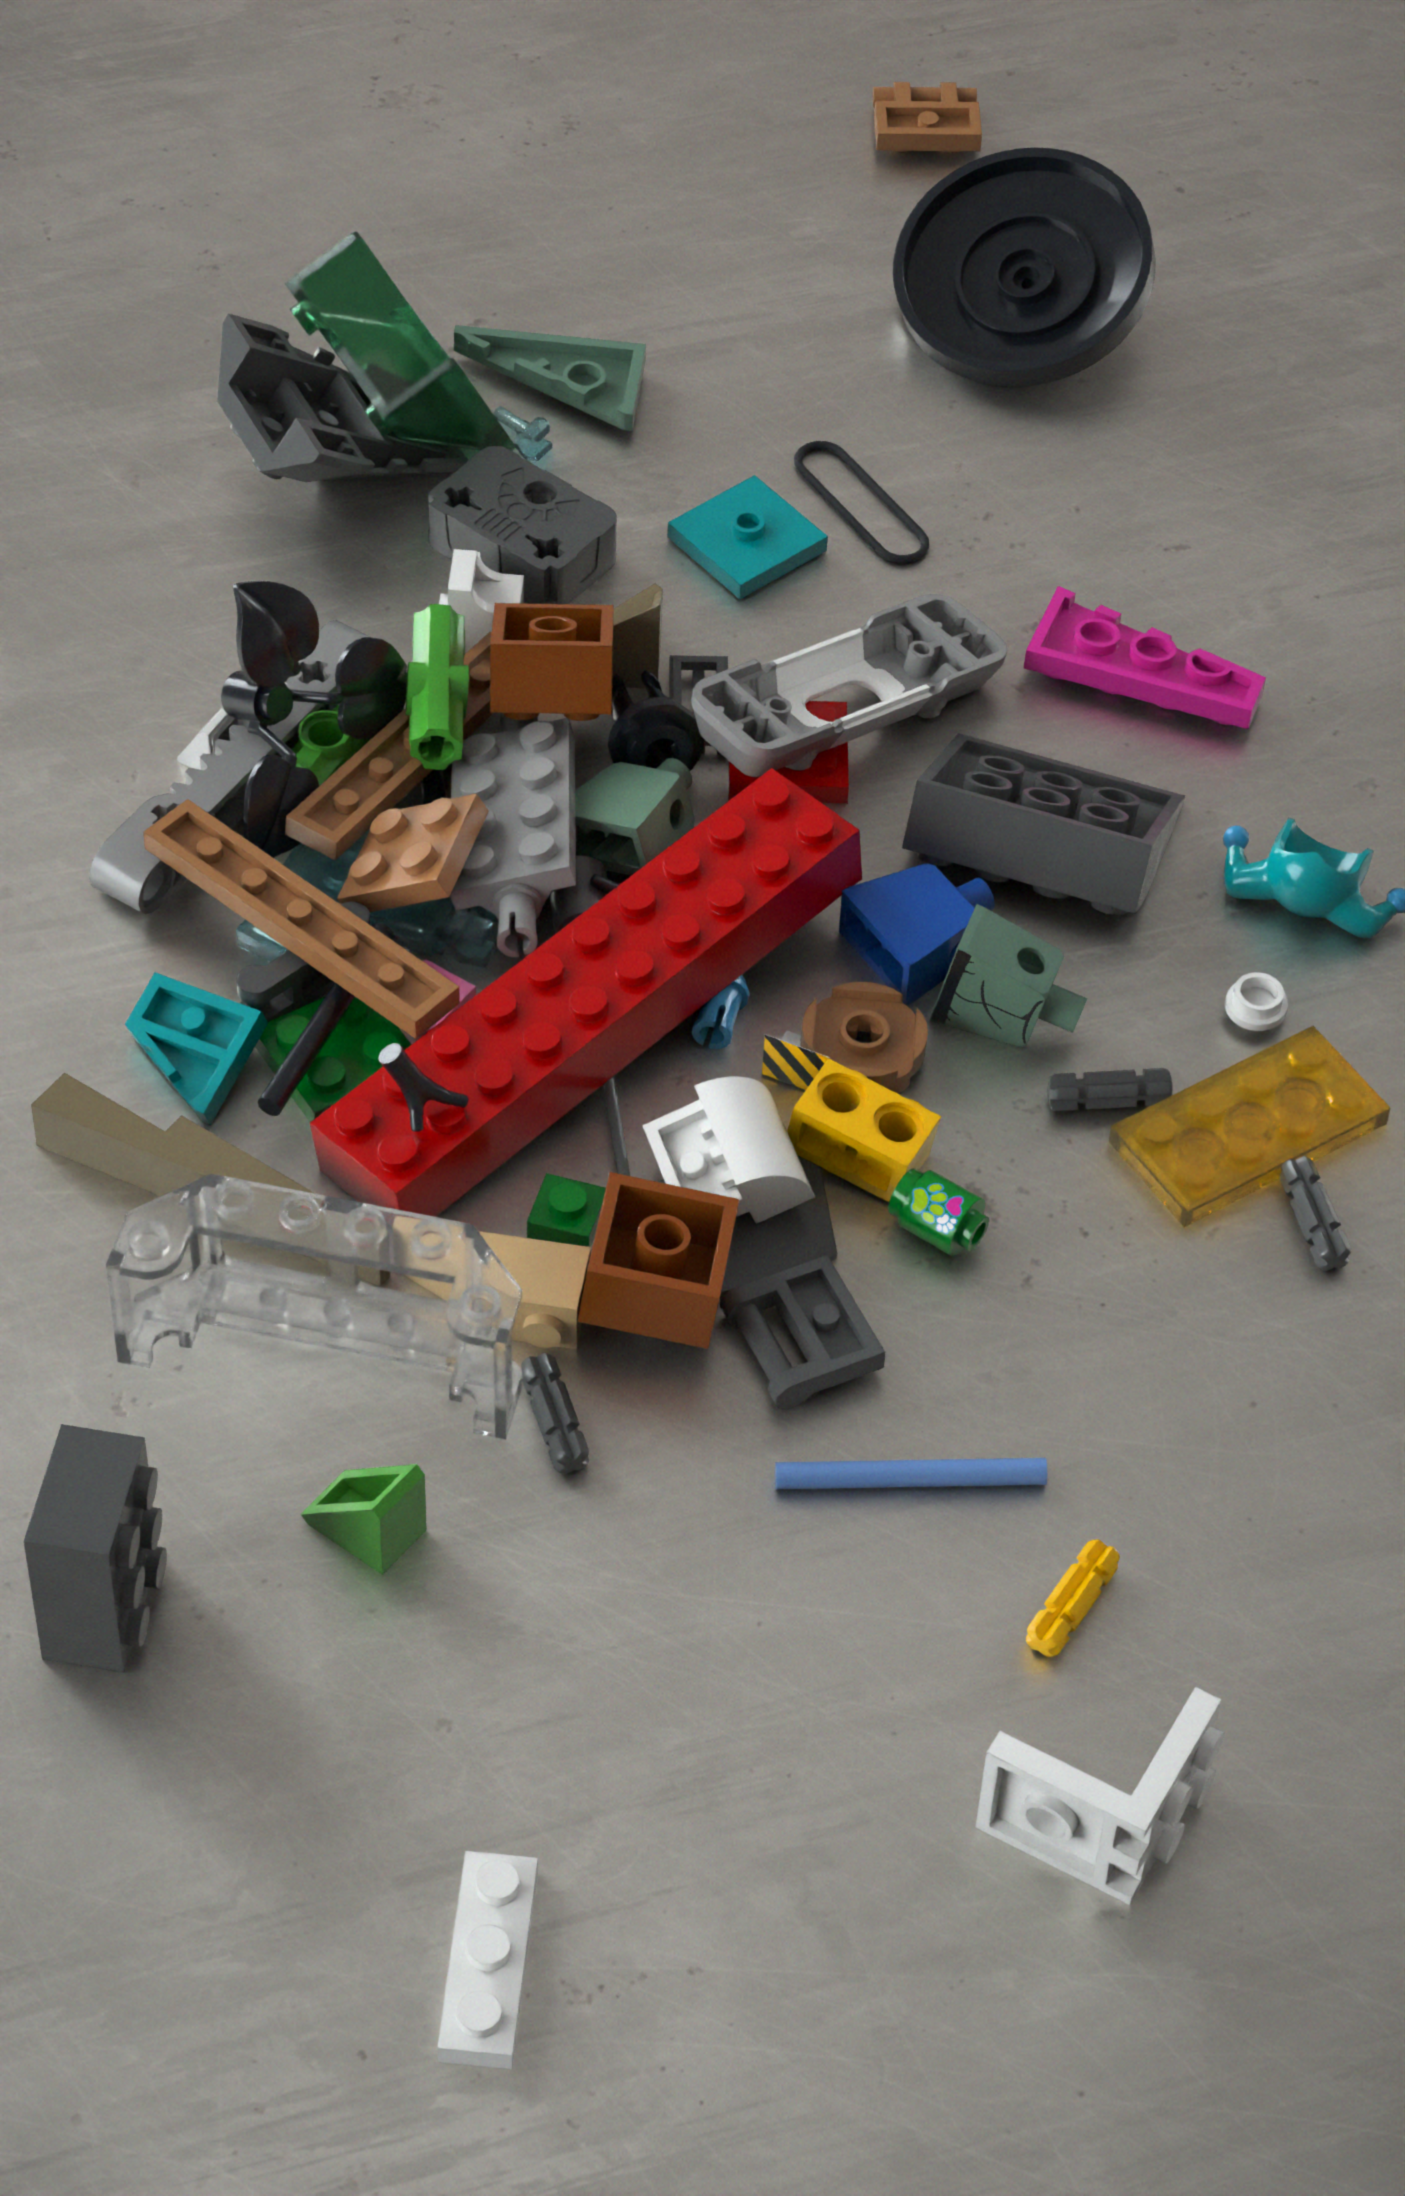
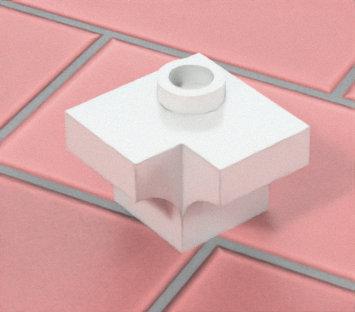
(475, 590)

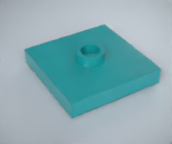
(747, 536)

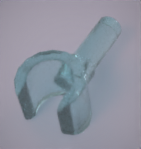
(529, 436)

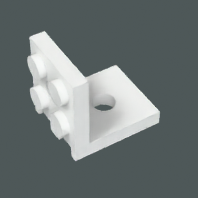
(1090, 1824)

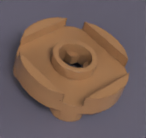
(871, 1008)

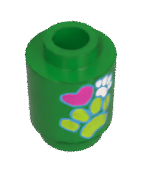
(939, 1211)

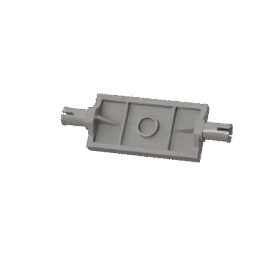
(530, 827)

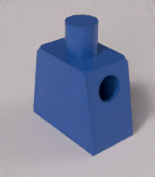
(910, 925)

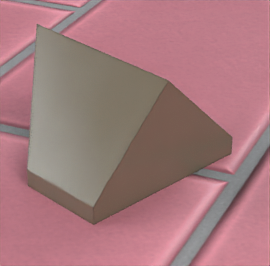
(638, 636)

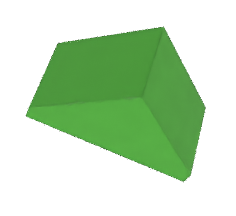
(372, 1512)

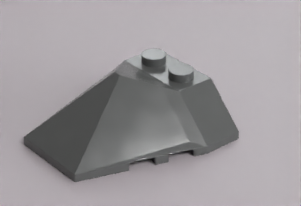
(308, 415)

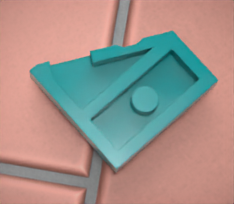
(195, 1039)

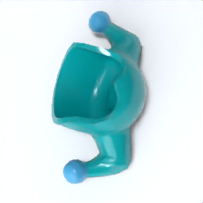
(1309, 880)

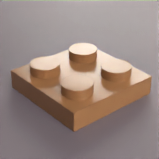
(414, 853)

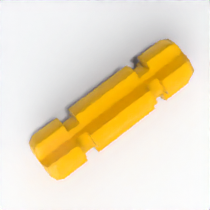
(1072, 1598)

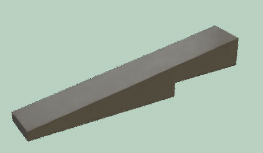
(117, 1142)

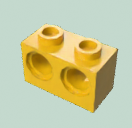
(861, 1129)

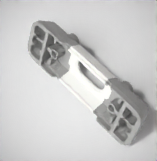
(906, 655)

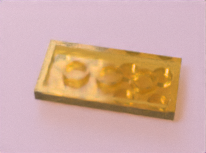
(1247, 1121)

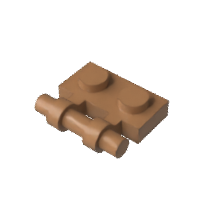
(926, 118)

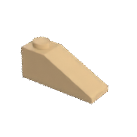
(551, 1287)

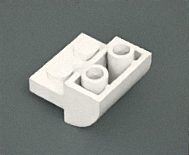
(731, 1148)

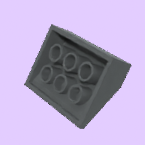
(1041, 823)

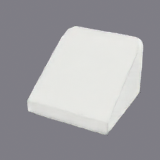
(204, 741)

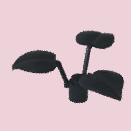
(273, 634)

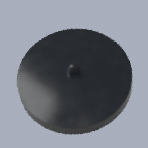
(1024, 267)

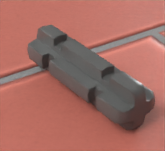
(1108, 1089)
(1315, 1213)
(555, 1413)

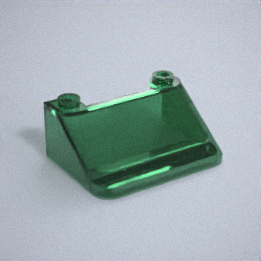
(391, 352)

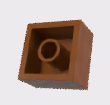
(551, 660)
(658, 1260)

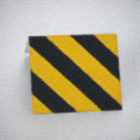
(789, 1061)

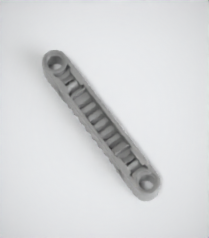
(143, 880)

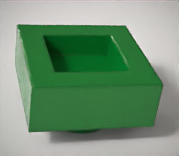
(565, 1211)

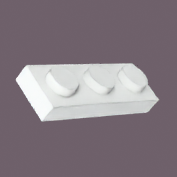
(488, 1960)

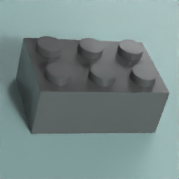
(94, 1548)

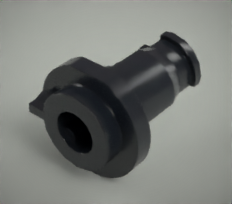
(652, 728)

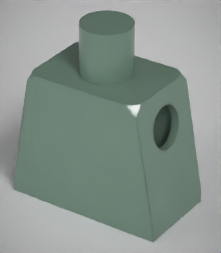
(632, 813)

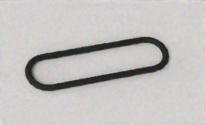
(876, 489)

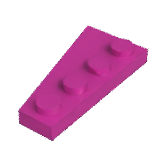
(1146, 666)

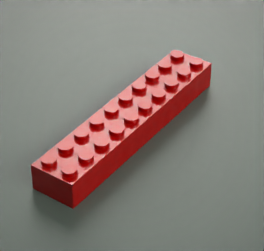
(593, 998)

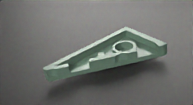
(579, 371)

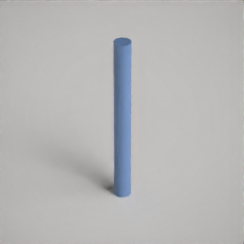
(910, 1473)

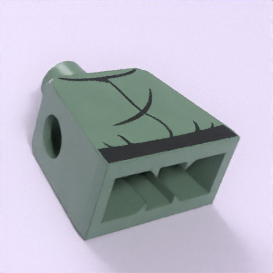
(1004, 983)

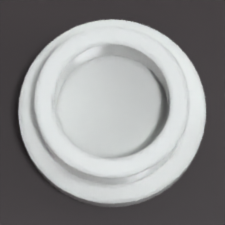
(1256, 1002)

